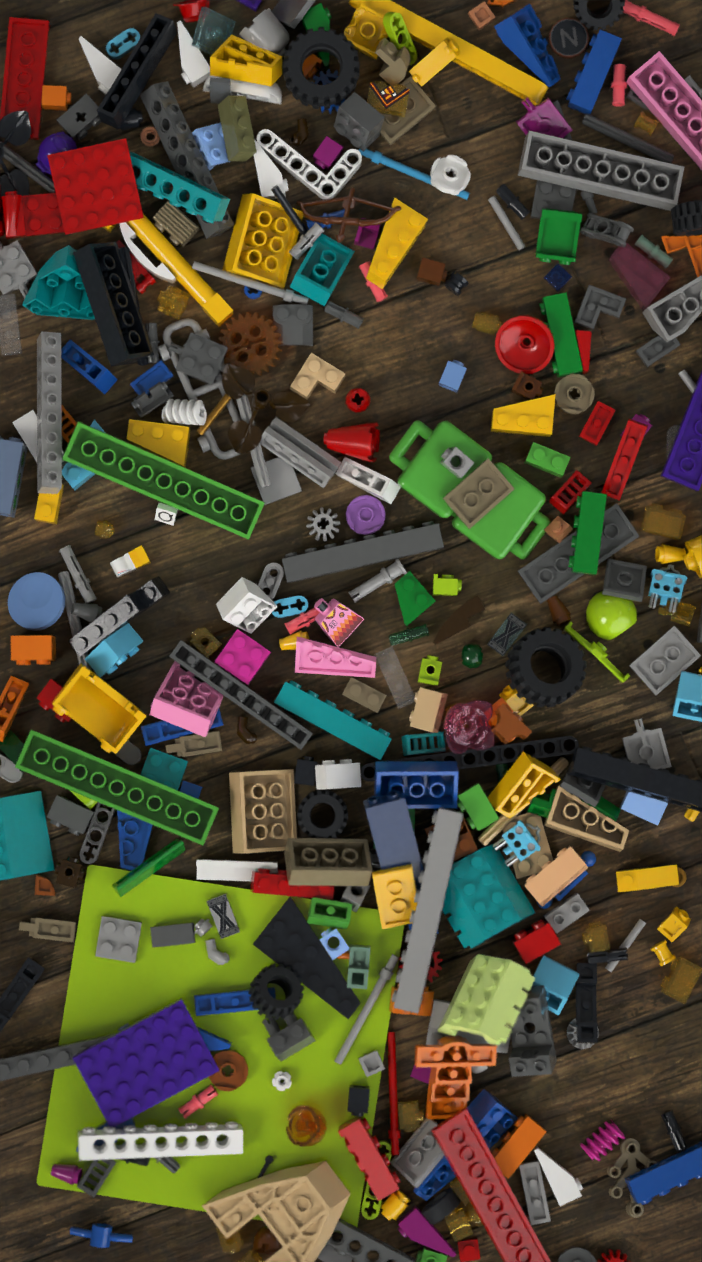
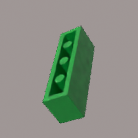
(560, 322)
(588, 533)

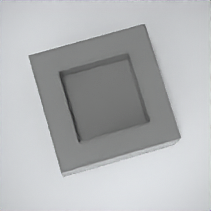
(371, 1063)

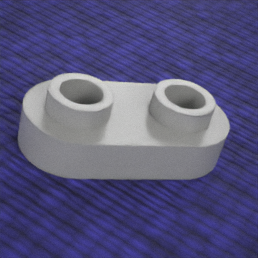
(270, 582)

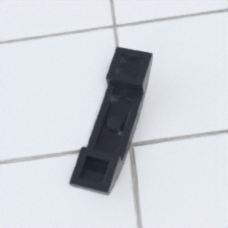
(18, 990)
(586, 1003)

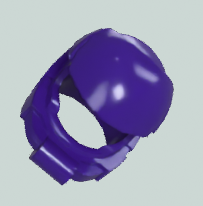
(53, 144)

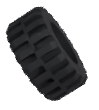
(316, 42)
(566, 654)

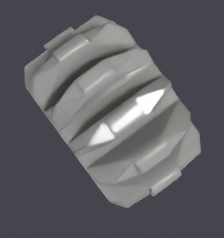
(317, 520)

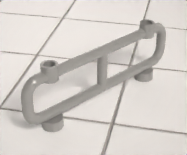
(207, 441)

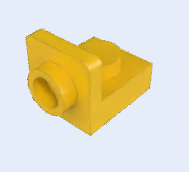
(517, 705)
(674, 924)

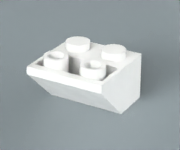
(245, 605)

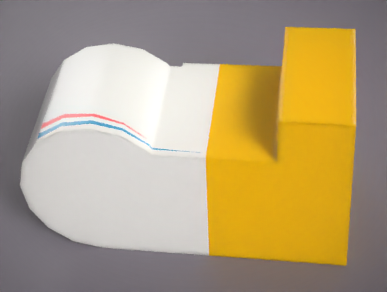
(130, 561)

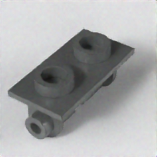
(159, 395)

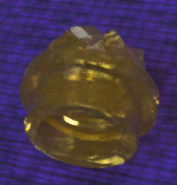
(104, 529)

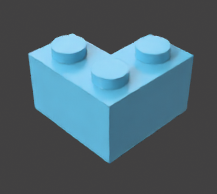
(114, 650)

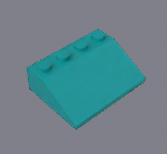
(24, 836)

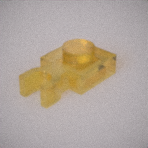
(682, 615)

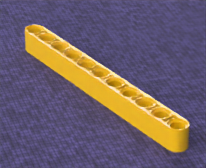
(470, 56)

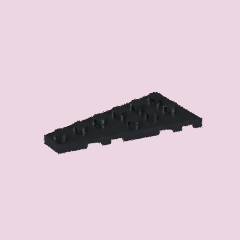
(294, 944)

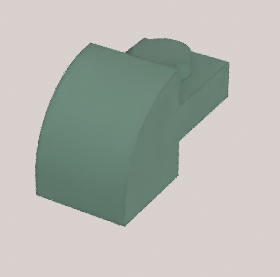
(358, 966)

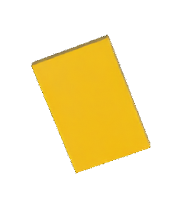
(395, 895)

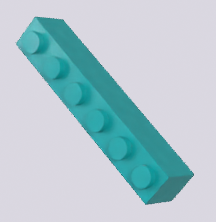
(332, 720)

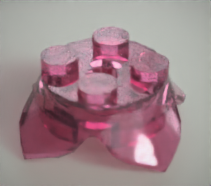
(477, 735)

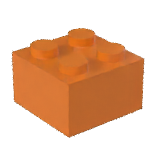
(33, 648)

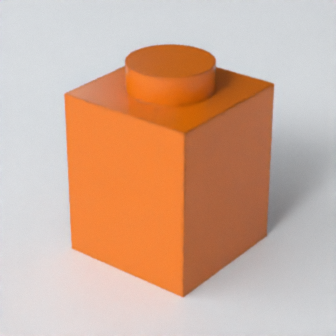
(56, 98)

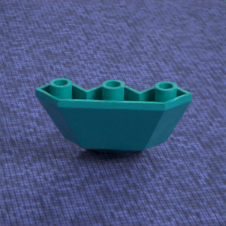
(59, 289)

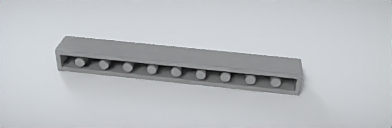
(428, 910)

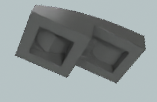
(219, 89)
(172, 934)

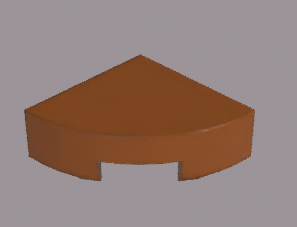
(44, 886)

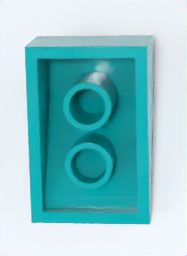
(321, 269)

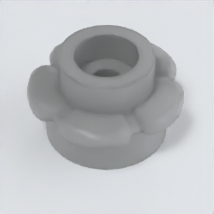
(202, 927)

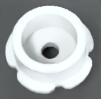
(287, 1080)

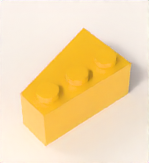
(526, 417)
(521, 784)

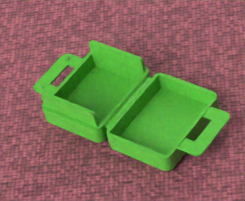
(430, 481)

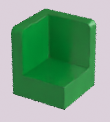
(542, 804)

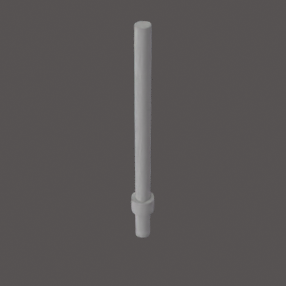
(287, 295)
(385, 974)

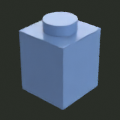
(452, 375)

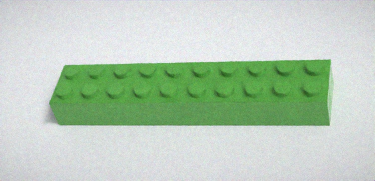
(163, 480)
(117, 787)

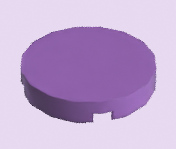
(365, 515)

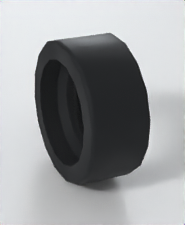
(441, 1206)

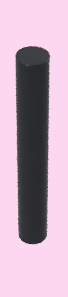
(289, 210)

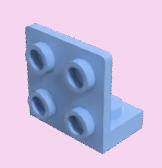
(211, 144)

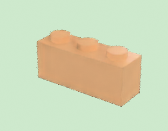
(555, 876)

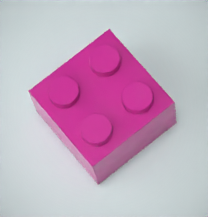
(242, 657)

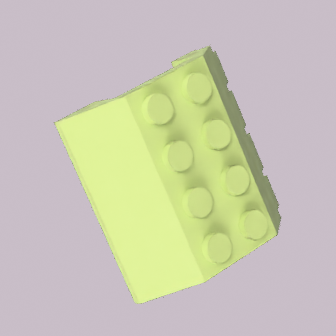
(488, 998)

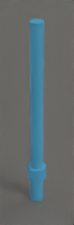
(377, 157)

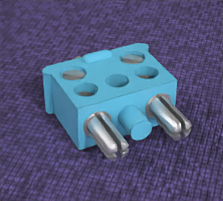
(669, 581)
(522, 835)

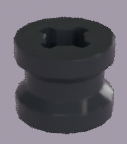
(456, 283)

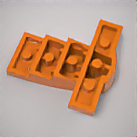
(451, 1072)

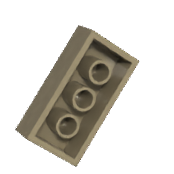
(328, 862)

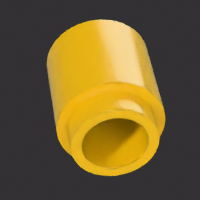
(395, 1205)

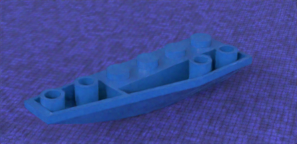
(492, 1122)

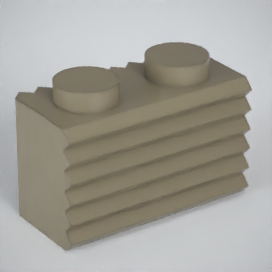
(175, 223)

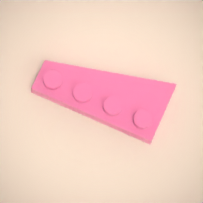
(326, 659)

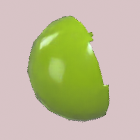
(610, 615)

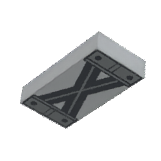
(223, 916)

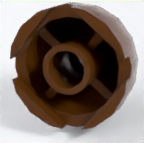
(266, 1242)

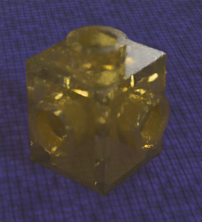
(173, 301)

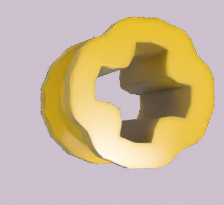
(663, 953)

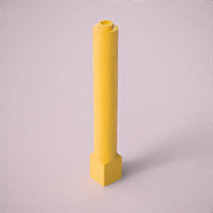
(165, 252)

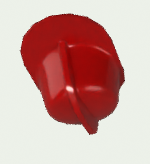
(191, 9)

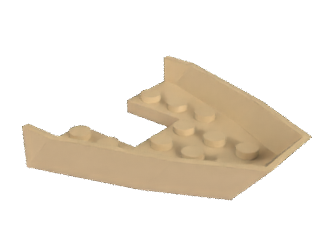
(295, 1203)

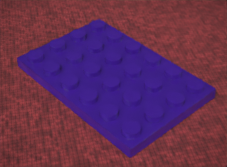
(146, 1063)

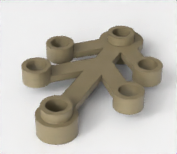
(631, 1158)

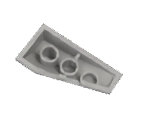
(676, 311)
(438, 1012)

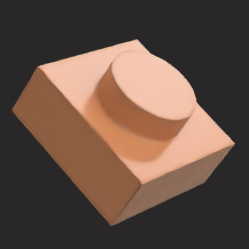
(481, 15)
(558, 529)

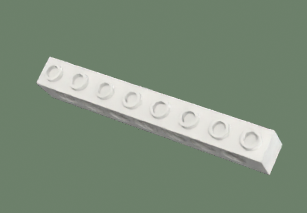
(190, 1147)

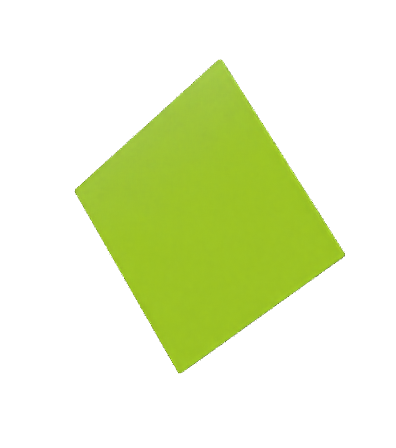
(115, 992)

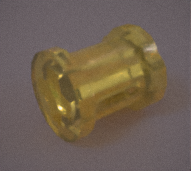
(646, 123)

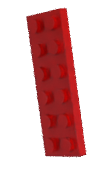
(25, 69)

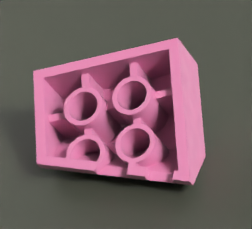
(186, 701)

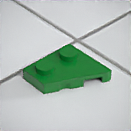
(412, 597)

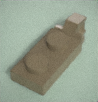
(196, 744)
(50, 929)

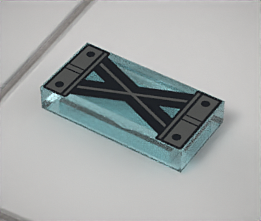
(506, 634)

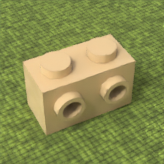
(428, 710)

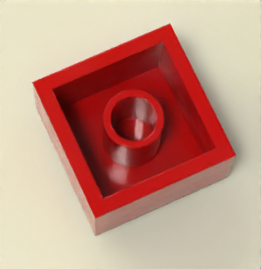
(535, 941)

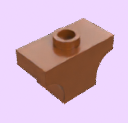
(509, 725)

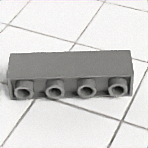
(299, 452)

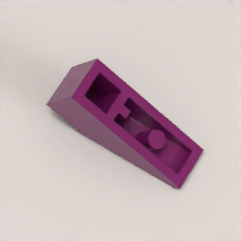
(421, 1231)

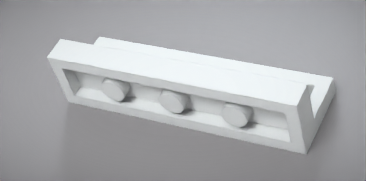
(231, 869)

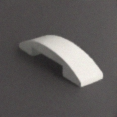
(160, 272)

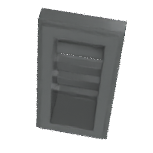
(86, 1189)

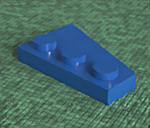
(133, 840)

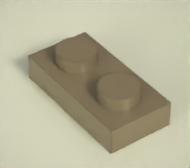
(364, 695)

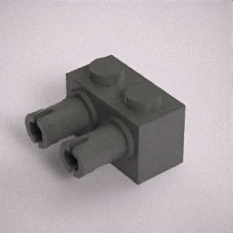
(290, 1039)

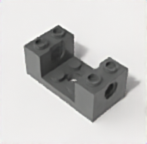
(533, 1049)

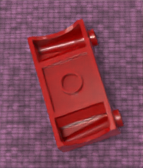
(31, 215)

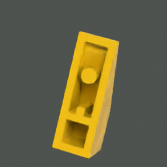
(647, 878)

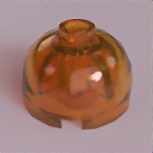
(306, 1126)

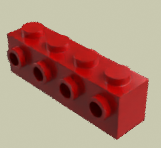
(277, 884)

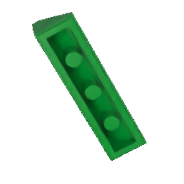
(149, 867)

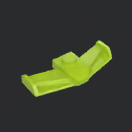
(598, 651)

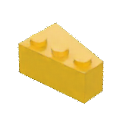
(245, 62)
(160, 439)

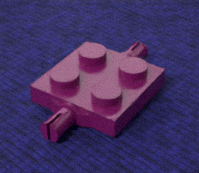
(543, 119)

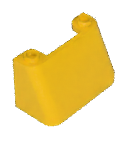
(98, 708)

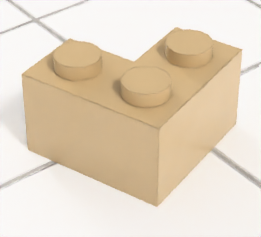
(316, 372)

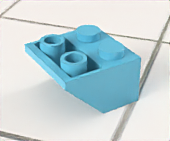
(689, 697)
(557, 981)

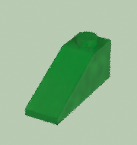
(314, 18)

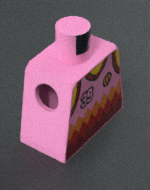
(336, 620)

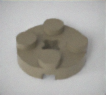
(583, 387)

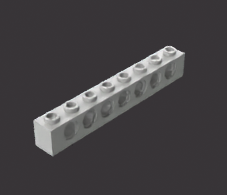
(49, 413)

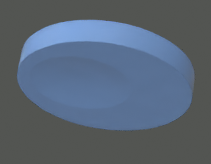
(36, 601)

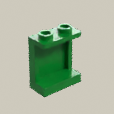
(558, 235)

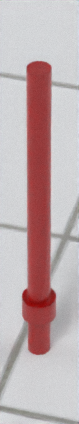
(394, 1133)

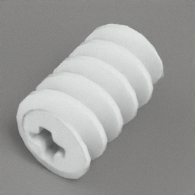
(184, 412)

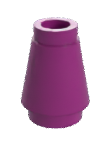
(67, 1173)

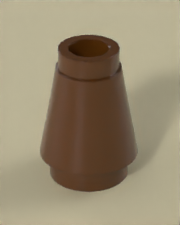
(559, 613)

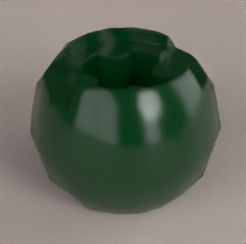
(472, 655)

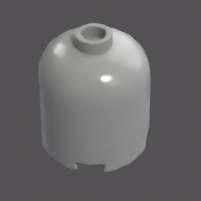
(267, 33)

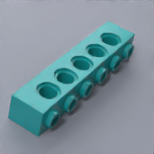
(215, 203)

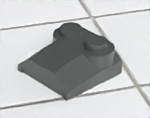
(294, 324)

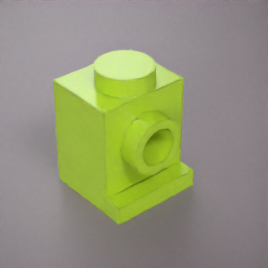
(446, 585)
(424, 676)

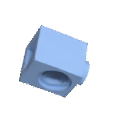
(342, 948)

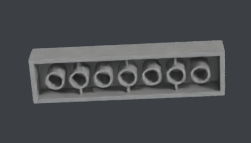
(600, 171)

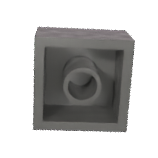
(358, 121)

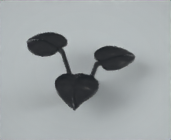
(17, 130)

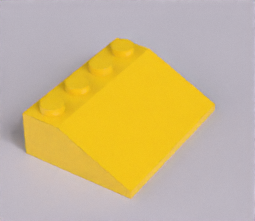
(262, 241)

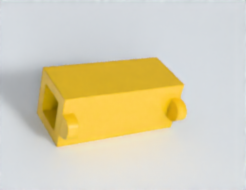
(435, 61)

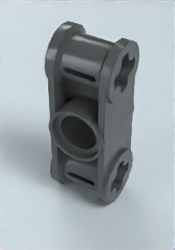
(606, 230)

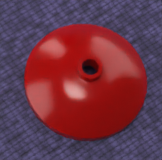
(518, 354)

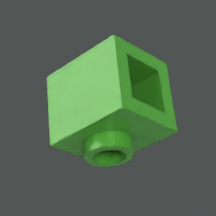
(430, 1255)

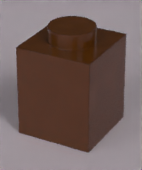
(432, 272)

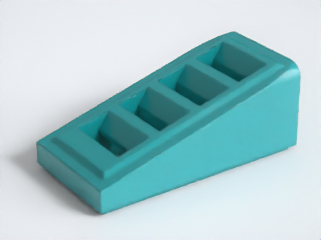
(407, 747)

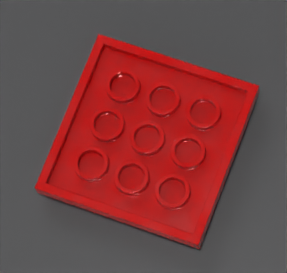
(95, 186)

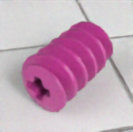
(602, 1141)

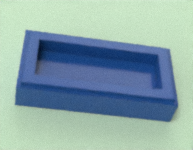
(151, 377)

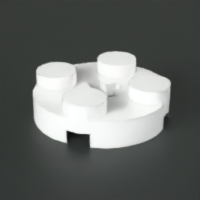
(447, 184)

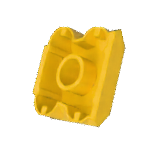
(366, 30)

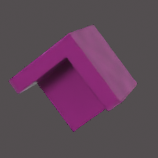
(367, 236)

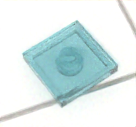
(212, 30)

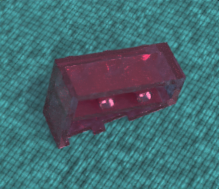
(638, 274)

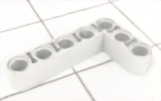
(308, 168)

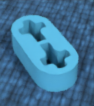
(120, 39)
(291, 611)

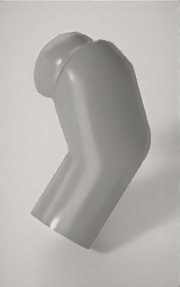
(215, 955)

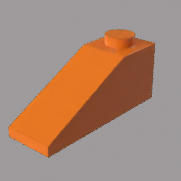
(10, 703)

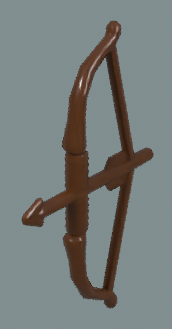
(348, 203)

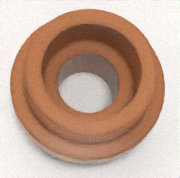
(145, 132)

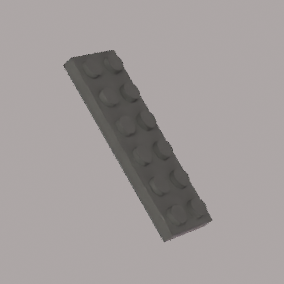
(550, 570)

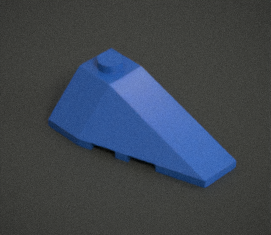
(522, 36)

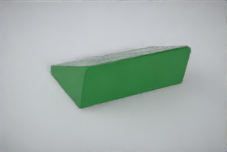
(607, 808)

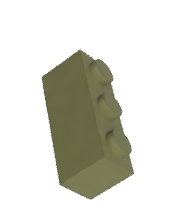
(237, 128)

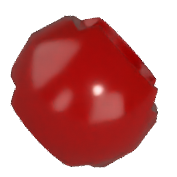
(353, 405)

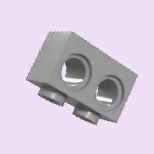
(566, 912)

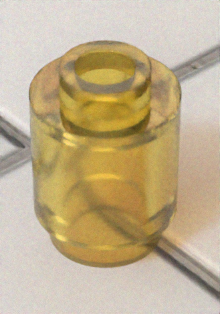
(486, 323)

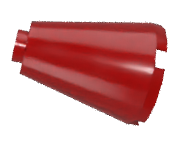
(355, 440)

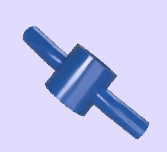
(101, 1235)

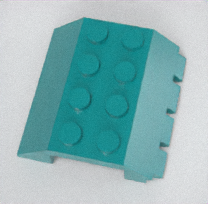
(484, 897)

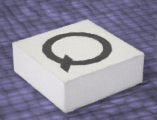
(166, 514)

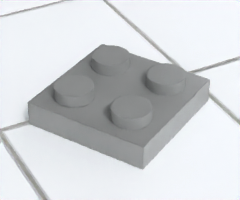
(118, 939)

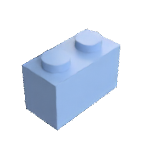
(643, 807)

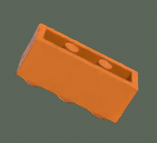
(517, 1144)

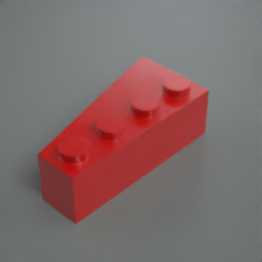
(369, 1157)

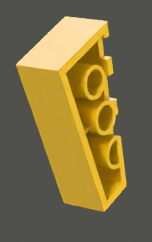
(395, 242)

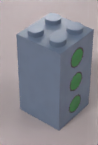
(12, 464)

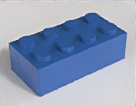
(423, 782)

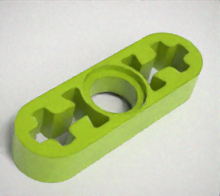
(393, 33)

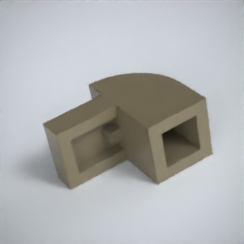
(395, 61)

